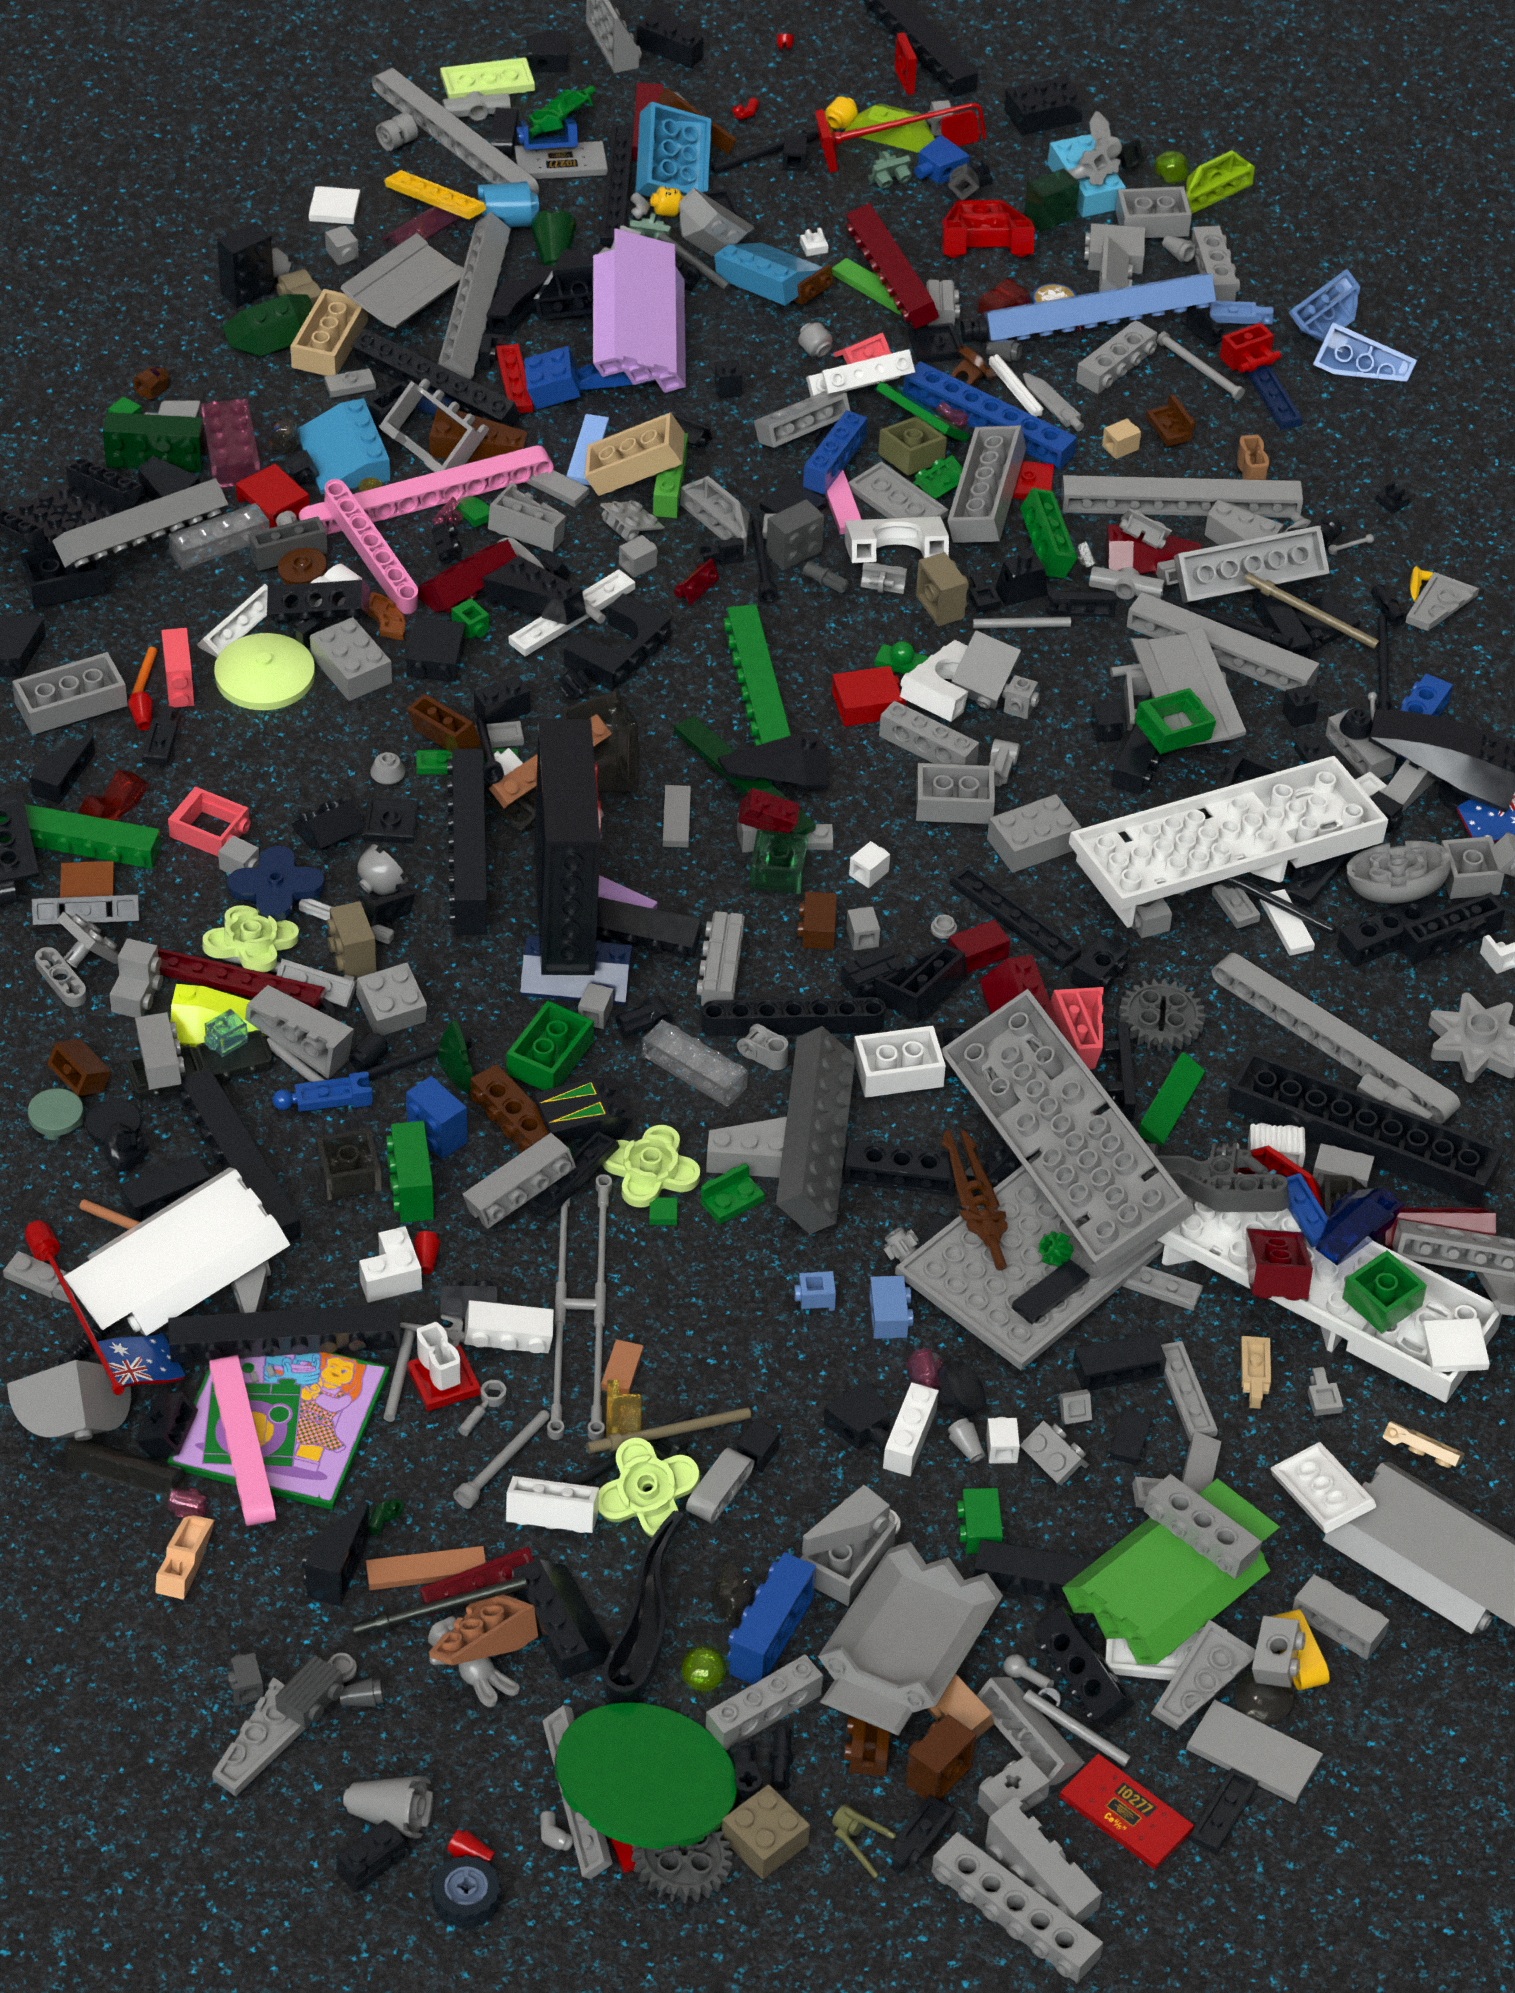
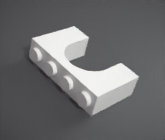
(924, 533)
(927, 686)

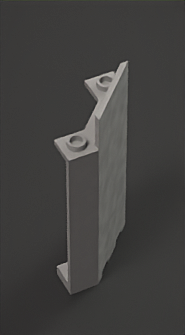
(1432, 1550)
(905, 1637)

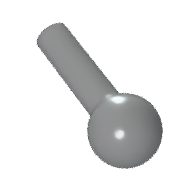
(1016, 1666)

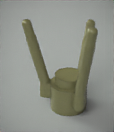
(852, 1822)

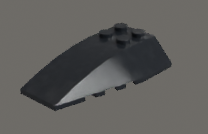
(1463, 755)

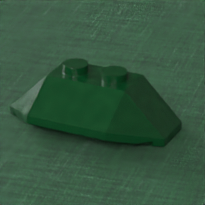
(268, 325)

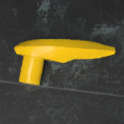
(1415, 582)

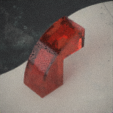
(119, 798)

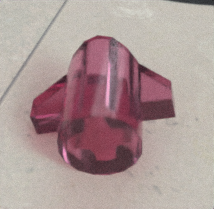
(187, 1503)

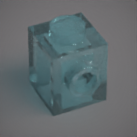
(226, 1033)

